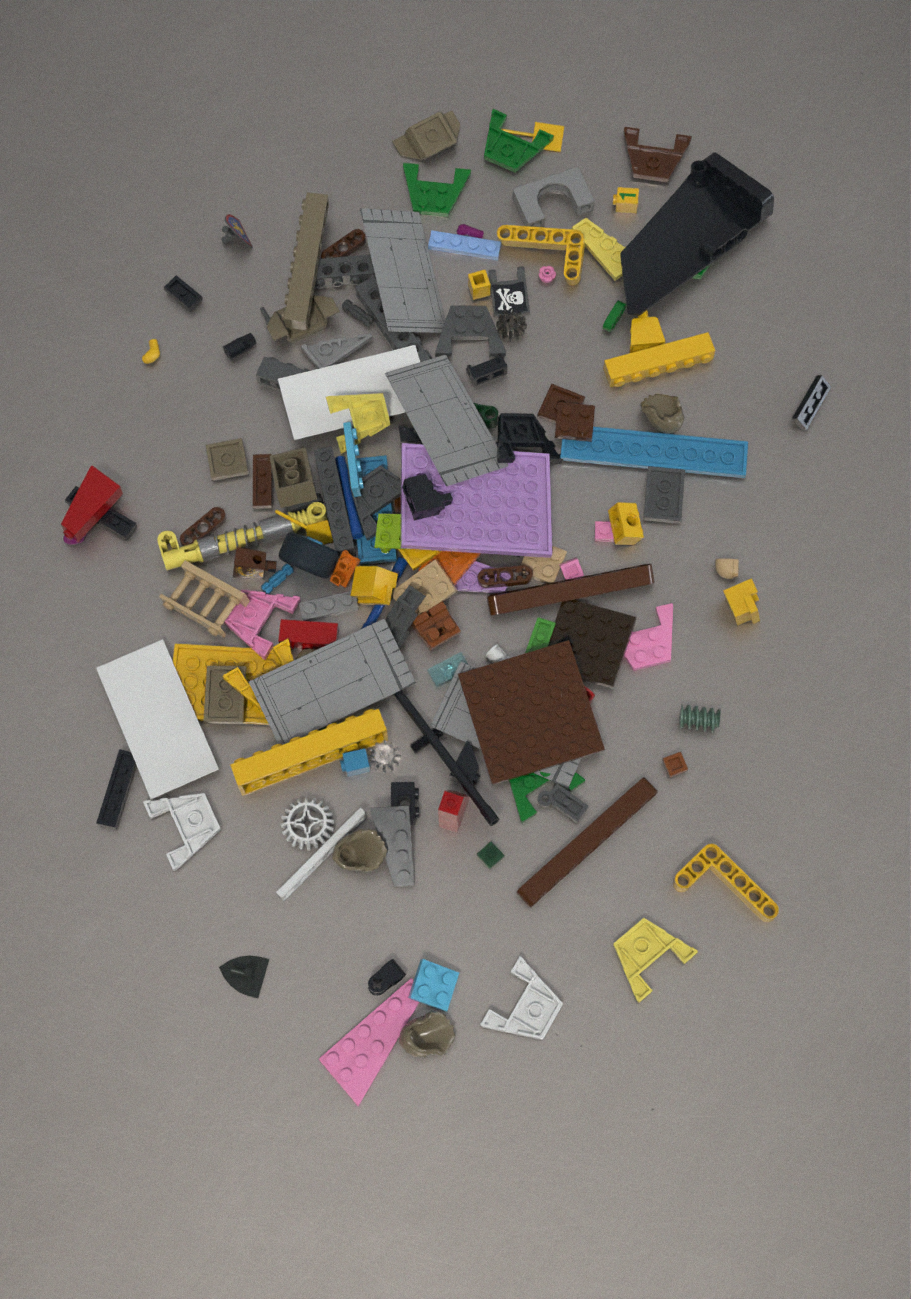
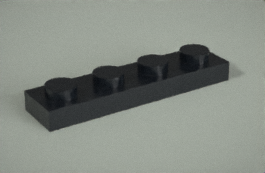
(111, 519)
(117, 790)

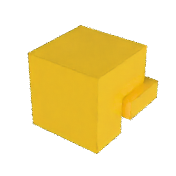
(373, 585)
(742, 601)

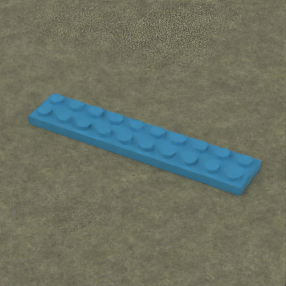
(662, 450)

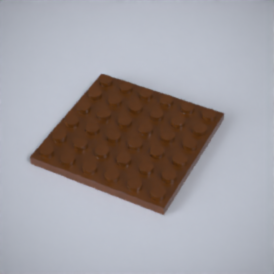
(531, 712)

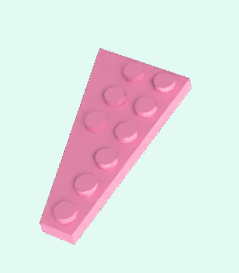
(364, 1050)

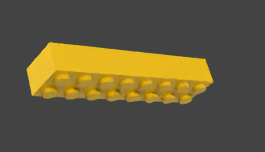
(309, 751)

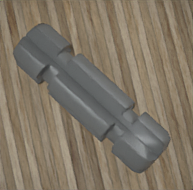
(357, 312)

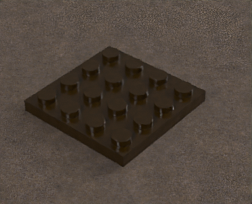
(597, 638)

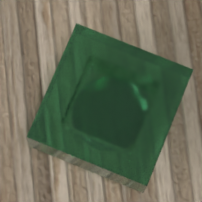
(490, 855)

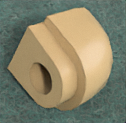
(727, 568)

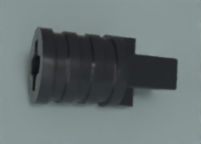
(239, 346)

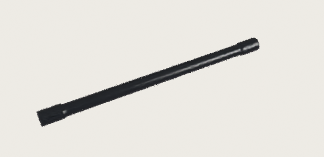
(485, 809)

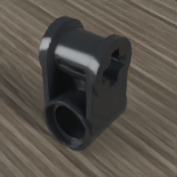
(388, 975)

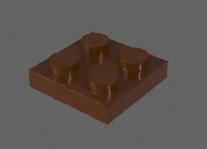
(574, 421)

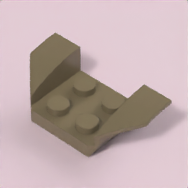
(429, 136)
(321, 309)

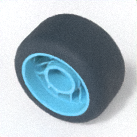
(308, 555)

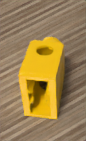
(645, 333)

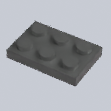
(664, 495)

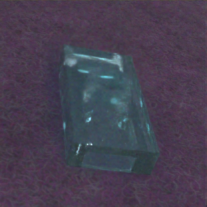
(445, 670)

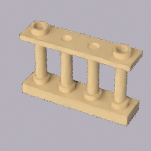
(205, 580)

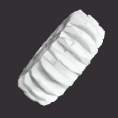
(316, 823)

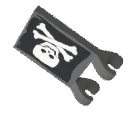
(509, 294)

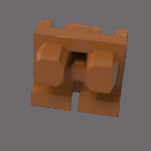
(435, 626)

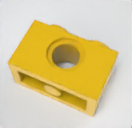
(625, 523)

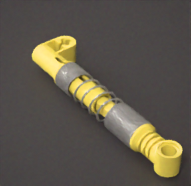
(211, 547)

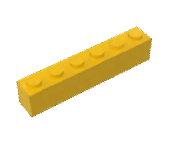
(659, 360)

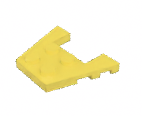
(366, 411)
(641, 948)

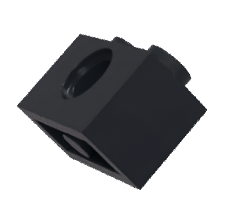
(406, 791)

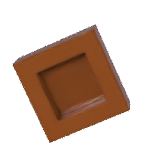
(675, 764)

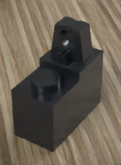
(422, 498)

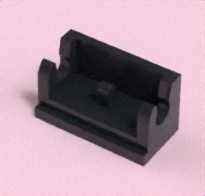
(487, 370)

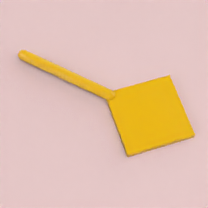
(318, 531)

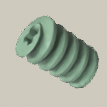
(699, 718)

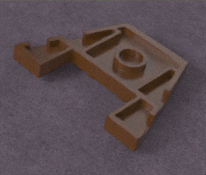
(654, 162)

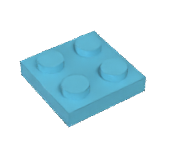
(433, 985)

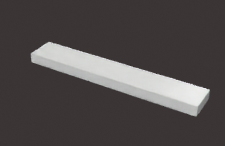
(321, 855)

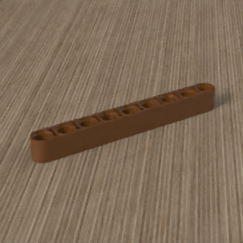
(570, 589)
(586, 842)

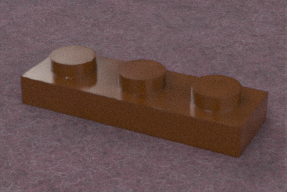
(262, 481)

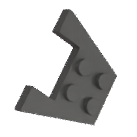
(469, 324)
(379, 490)

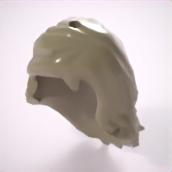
(663, 412)
(360, 851)
(427, 1035)

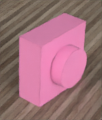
(603, 532)
(571, 569)

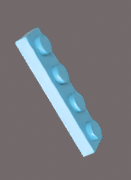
(352, 453)

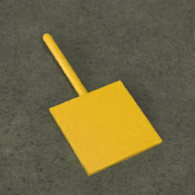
(555, 130)

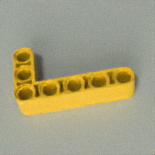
(548, 243)
(728, 879)

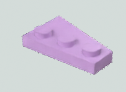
(469, 580)

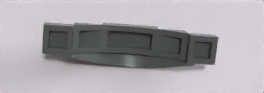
(404, 614)

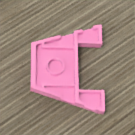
(249, 620)
(654, 644)

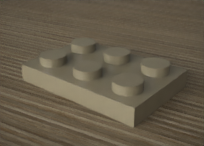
(222, 701)

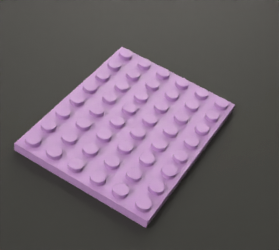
(488, 514)

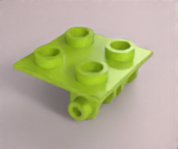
(388, 532)

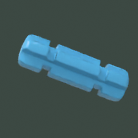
(277, 578)

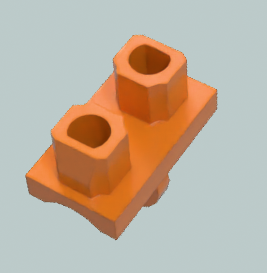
(344, 569)

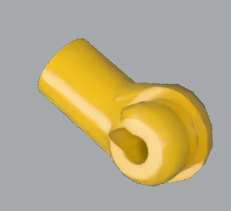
(153, 353)

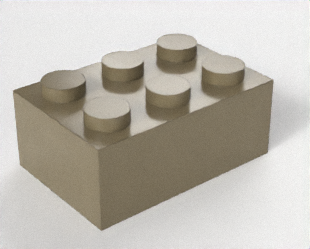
(293, 477)

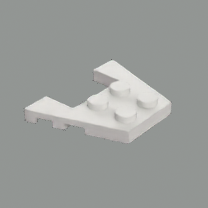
(193, 819)
(533, 1011)

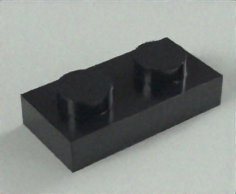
(183, 293)

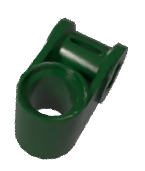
(486, 411)

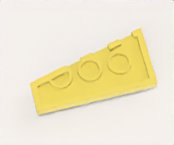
(602, 247)

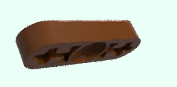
(346, 240)
(204, 520)
(519, 579)

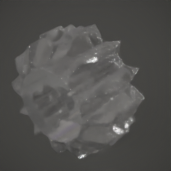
(387, 763)

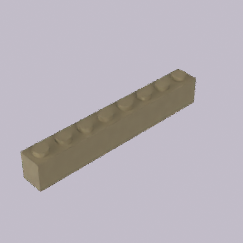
(306, 261)

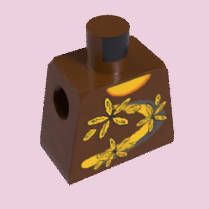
(251, 564)

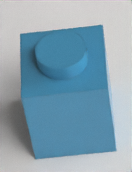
(355, 762)

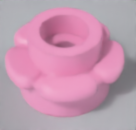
(547, 278)

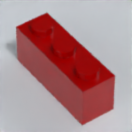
(308, 633)

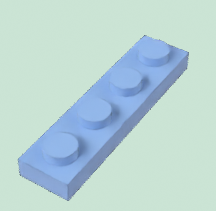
(464, 245)

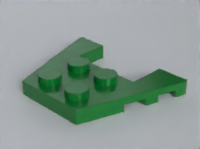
(508, 149)
(434, 197)
(527, 784)

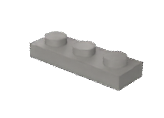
(328, 606)

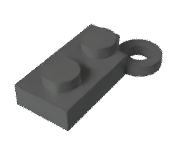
(564, 802)

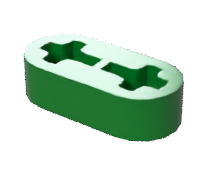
(614, 316)

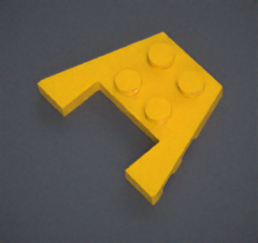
(239, 683)

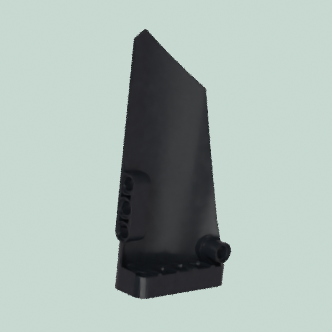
(692, 230)

